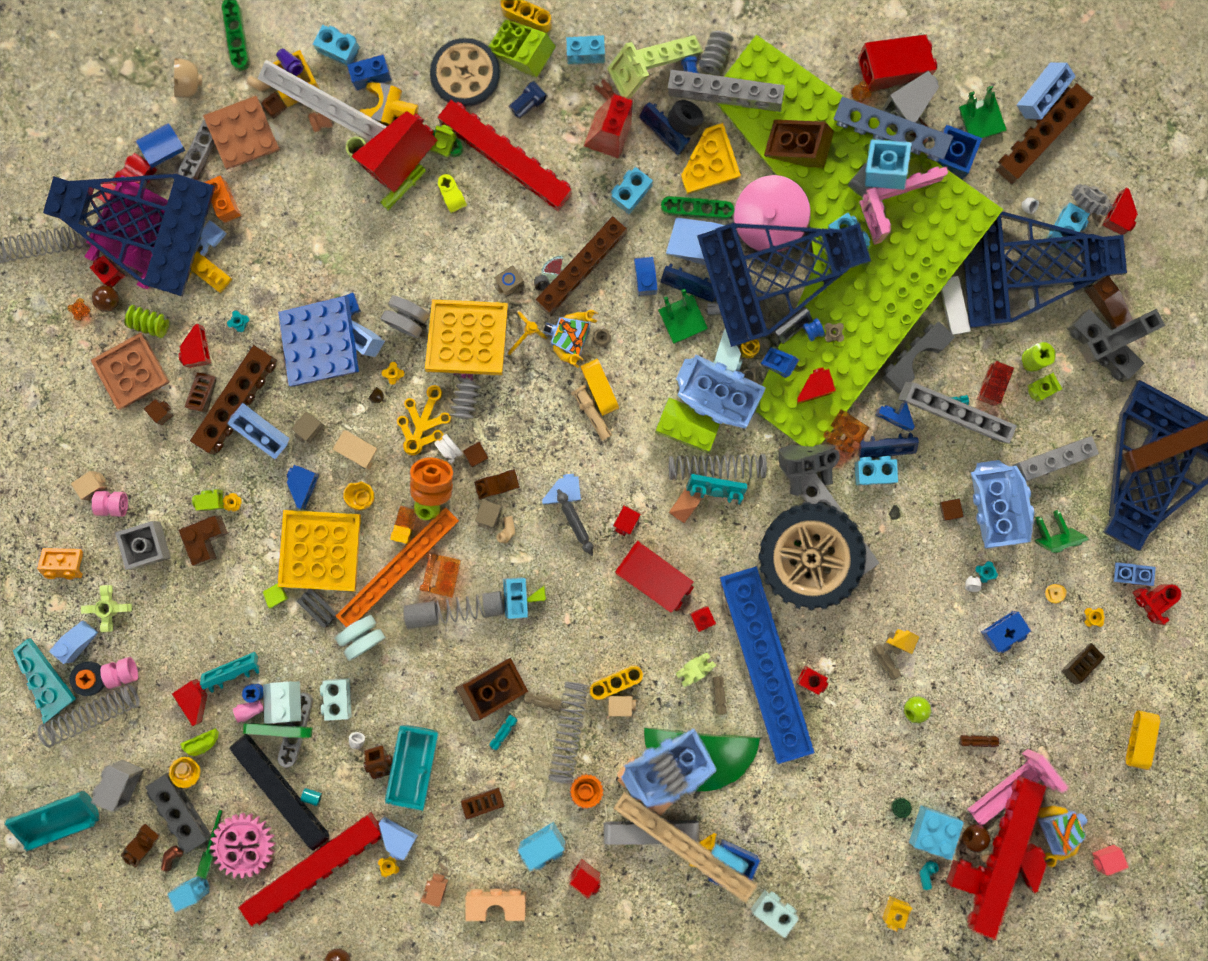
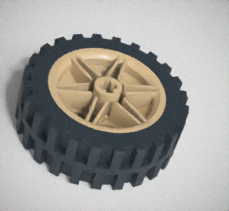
(835, 531)

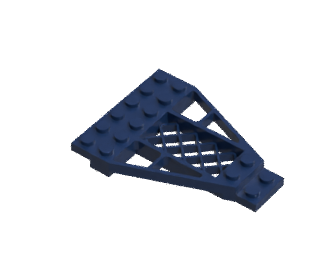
(178, 230)
(987, 273)
(734, 285)
(1161, 417)

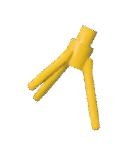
(530, 329)

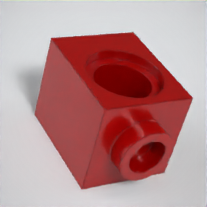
(114, 274)
(626, 521)
(702, 618)
(806, 674)

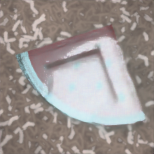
(553, 265)

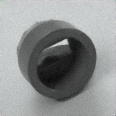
(537, 282)

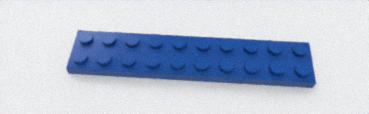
(766, 665)

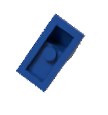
(780, 362)
(900, 419)

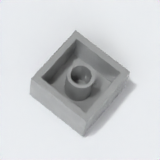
(143, 545)
(116, 785)

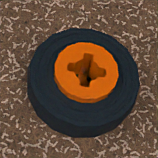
(92, 673)

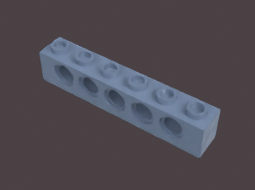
(848, 106)

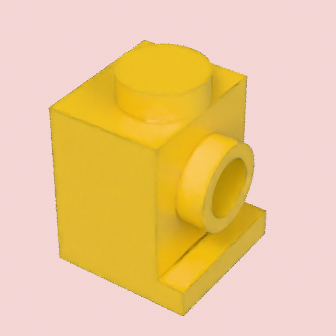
(894, 907)

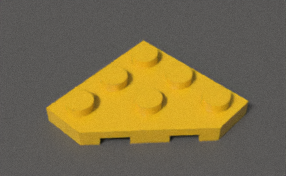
(710, 161)

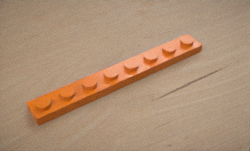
(398, 567)

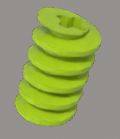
(145, 322)
(1038, 357)

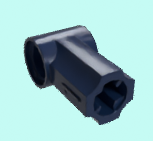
(532, 97)

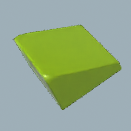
(539, 595)
(275, 596)

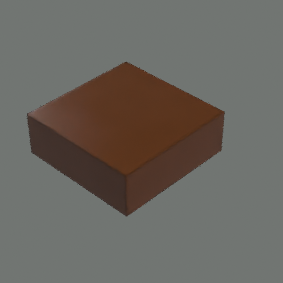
(274, 105)
(475, 454)
(951, 509)

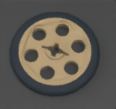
(464, 47)

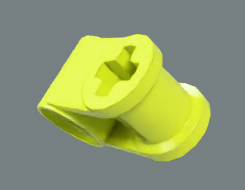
(452, 195)

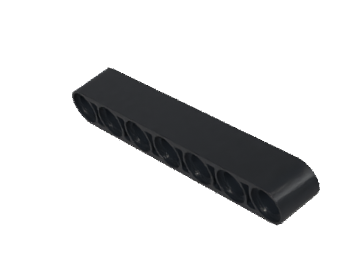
(279, 792)

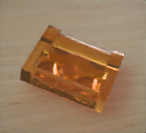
(446, 576)

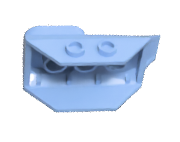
(718, 391)
(1002, 504)
(690, 757)

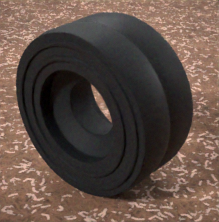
(685, 117)

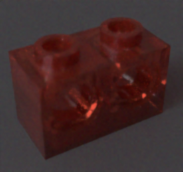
(995, 383)

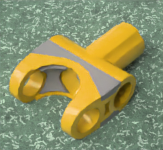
(389, 103)

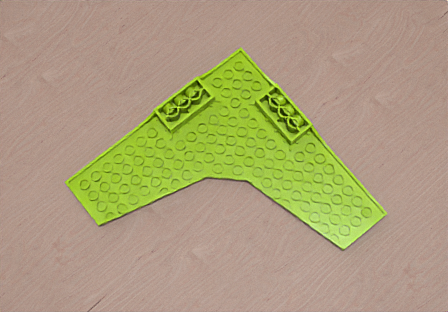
(875, 300)

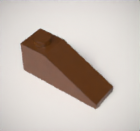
(1109, 302)

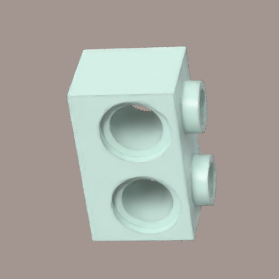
(342, 699)
(772, 916)

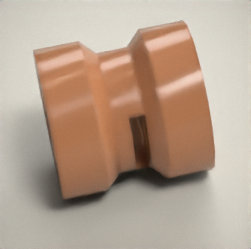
(318, 121)

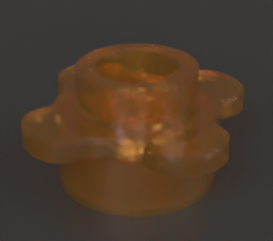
(855, 92)
(78, 315)

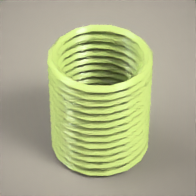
(353, 143)

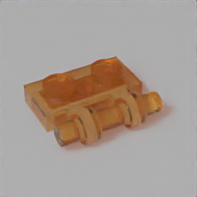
(849, 426)

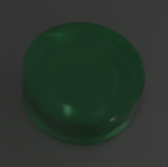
(901, 807)

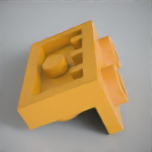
(60, 563)

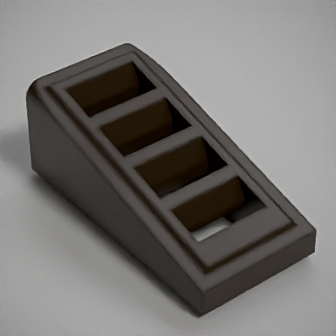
(1074, 672)

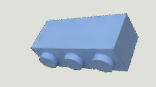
(1046, 90)
(258, 431)

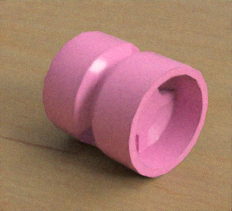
(105, 503)
(115, 674)

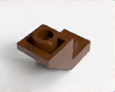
(496, 484)
(140, 846)

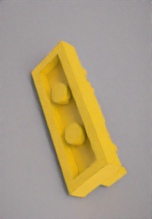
(210, 273)

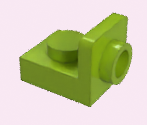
(445, 142)

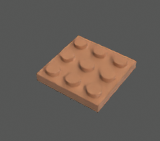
(241, 132)
(130, 371)

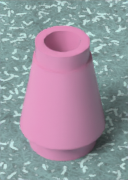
(246, 711)

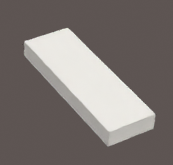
(955, 307)

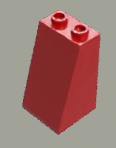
(896, 61)
(610, 126)
(396, 150)
(655, 577)

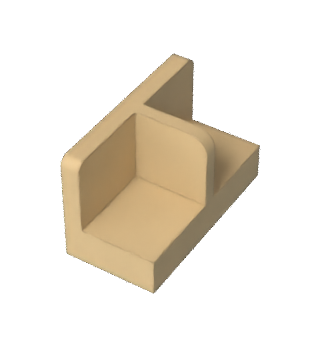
(355, 449)

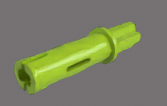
(410, 181)

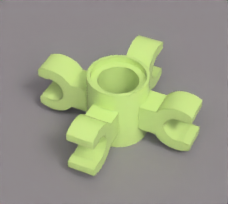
(106, 618)
(695, 669)

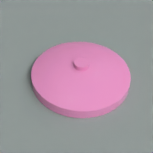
(772, 202)

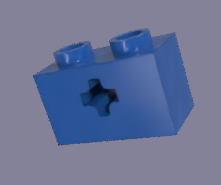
(369, 70)
(1017, 632)

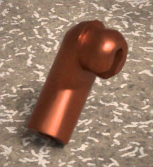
(169, 855)

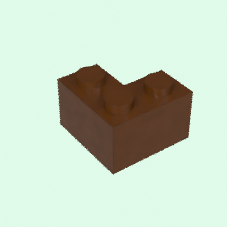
(198, 539)

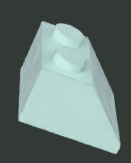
(282, 702)

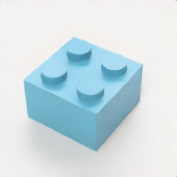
(887, 164)
(936, 832)
(542, 846)

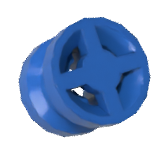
(813, 330)

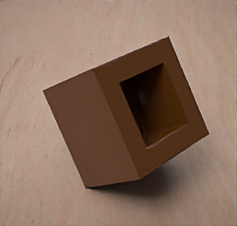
(159, 411)

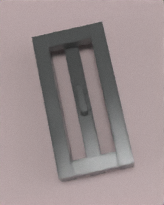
(793, 325)
(329, 618)

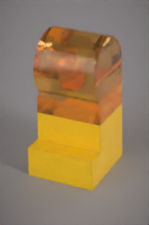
(403, 525)

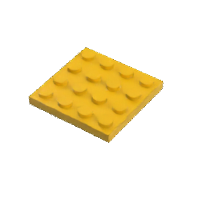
(466, 337)
(319, 550)

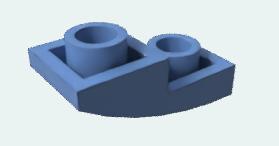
(1134, 574)

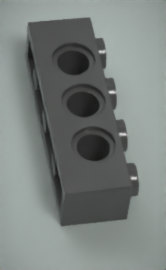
(1129, 360)
(188, 813)

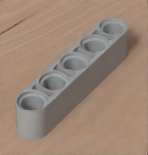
(629, 833)

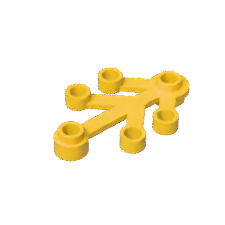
(422, 423)

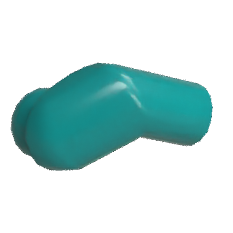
(925, 873)

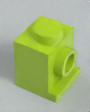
(1051, 384)
(208, 500)

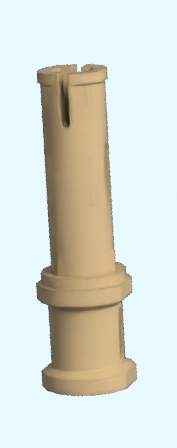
(587, 405)

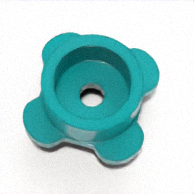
(240, 327)
(989, 566)

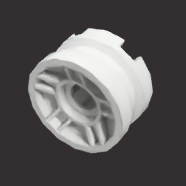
(448, 448)

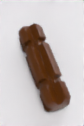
(979, 741)

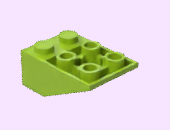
(522, 47)

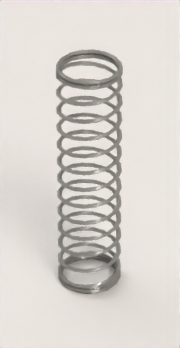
(4, 252)
(760, 463)
(52, 733)
(561, 778)

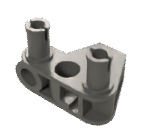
(796, 458)

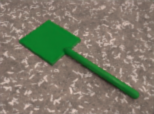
(206, 858)

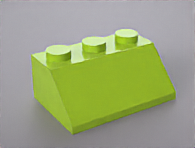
(686, 426)

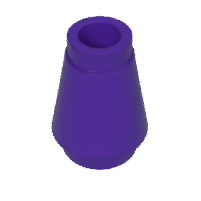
(289, 62)

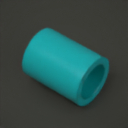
(311, 797)

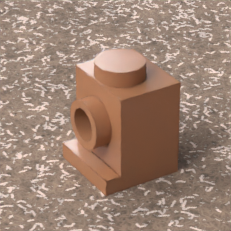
(435, 890)

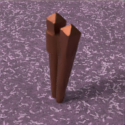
(606, 91)

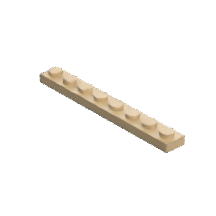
(685, 846)

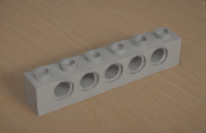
(726, 90)
(957, 412)
(823, 495)

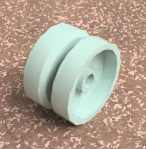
(359, 636)

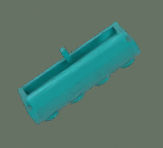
(411, 767)
(54, 820)

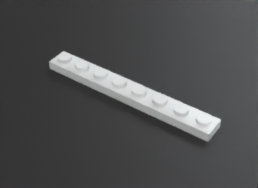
(319, 101)

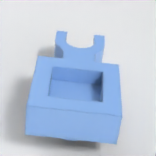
(210, 236)

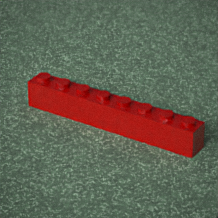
(505, 156)
(1006, 857)
(310, 869)

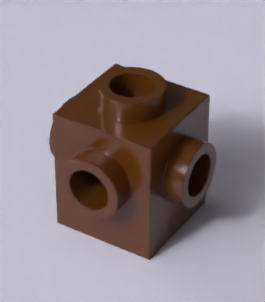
(377, 762)

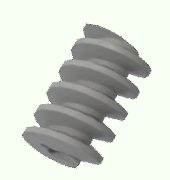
(714, 50)
(465, 399)
(669, 772)

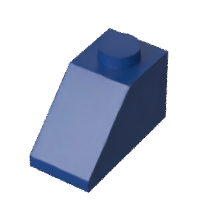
(645, 276)
(301, 485)

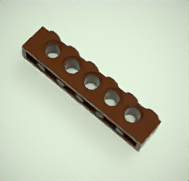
(1078, 99)
(581, 266)
(223, 404)

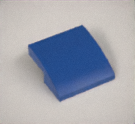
(160, 145)

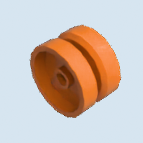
(431, 481)

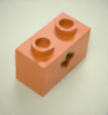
(223, 200)

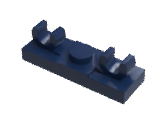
(660, 126)
(689, 282)
(889, 446)

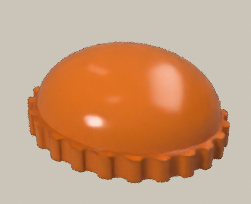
(586, 791)

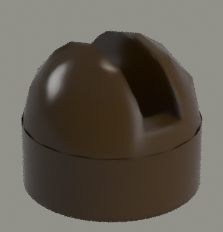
(376, 396)

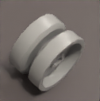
(406, 314)

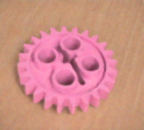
(241, 827)

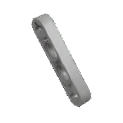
(196, 146)
(285, 743)

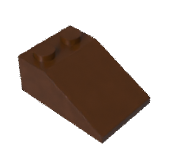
(800, 142)
(491, 689)

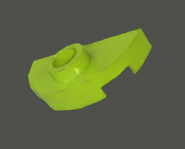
(201, 743)

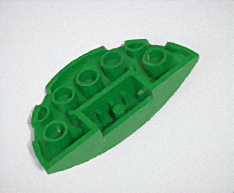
(728, 752)

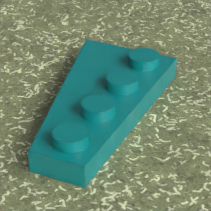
(47, 686)

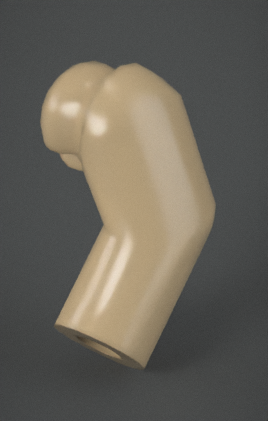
(257, 84)
(508, 532)

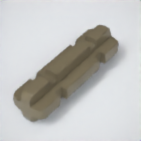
(886, 662)
(719, 694)
(542, 701)

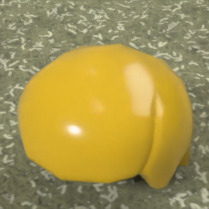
(359, 495)
(184, 772)

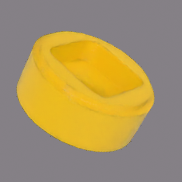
(1055, 593)

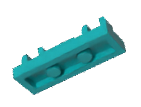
(716, 487)
(229, 671)

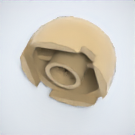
(186, 78)

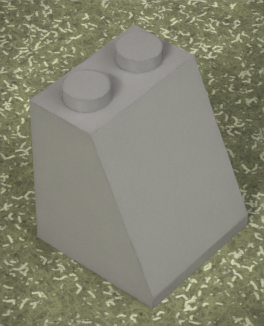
(912, 98)

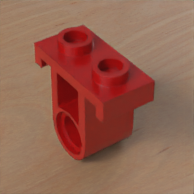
(1156, 602)

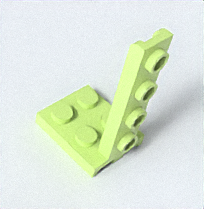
(631, 65)

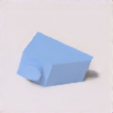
(366, 340)
(568, 484)
(73, 642)
(396, 838)

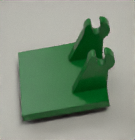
(982, 116)
(682, 318)
(1057, 543)

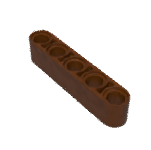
(1166, 447)

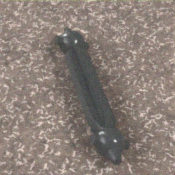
(575, 522)

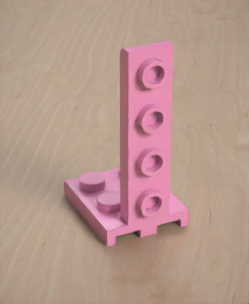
(873, 206)
(1035, 769)

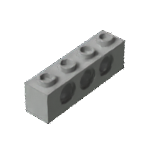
(1057, 458)

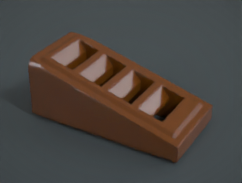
(203, 407)
(477, 812)

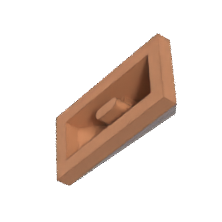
(685, 505)

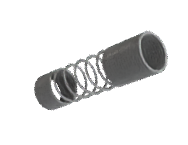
(428, 613)

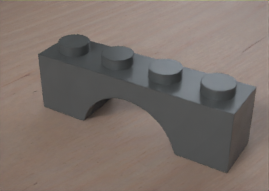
(1121, 336)
(934, 340)

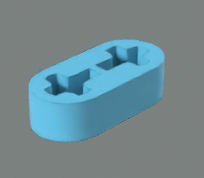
(729, 858)

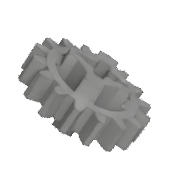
(1091, 199)

